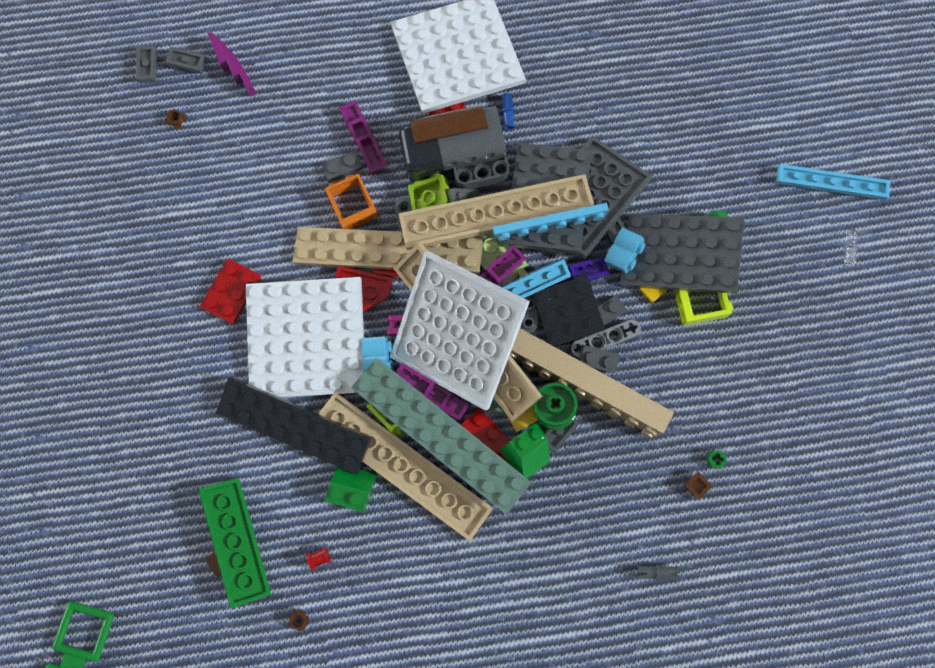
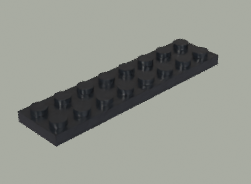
(294, 425)

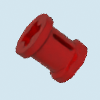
(318, 558)

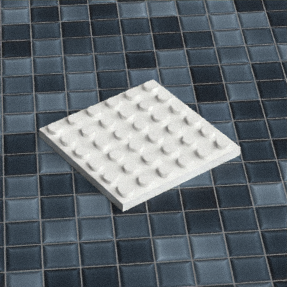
(457, 53)
(458, 329)
(305, 336)

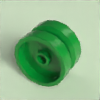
(558, 395)

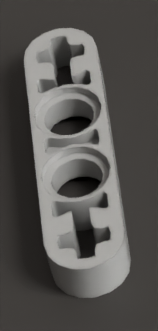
(604, 337)

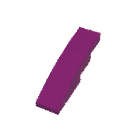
(229, 62)
(363, 136)
(503, 266)
(438, 395)

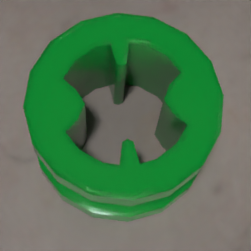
(721, 455)

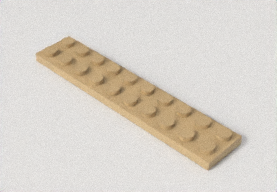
(480, 214)
(375, 249)
(515, 390)
(412, 471)

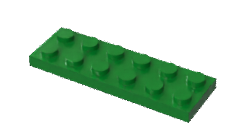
(234, 542)

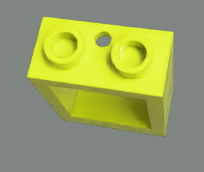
(687, 314)

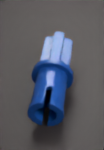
(507, 111)

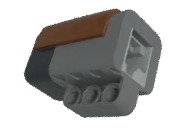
(456, 146)

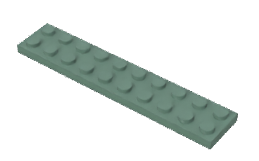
(441, 436)

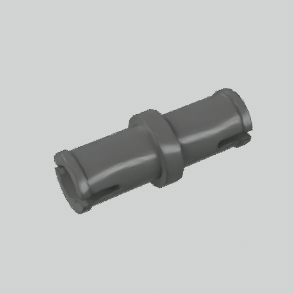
(657, 572)

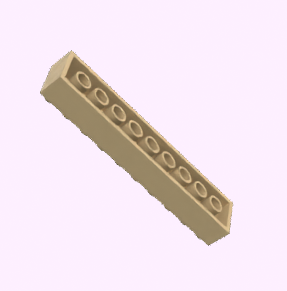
(591, 385)

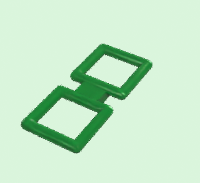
(73, 656)

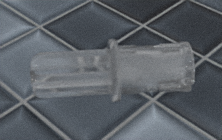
(850, 248)

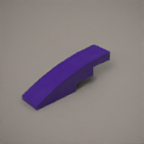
(593, 268)

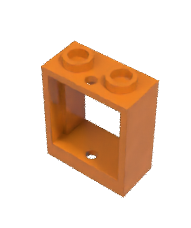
(357, 219)

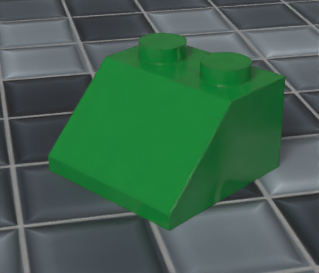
(527, 451)
(351, 489)

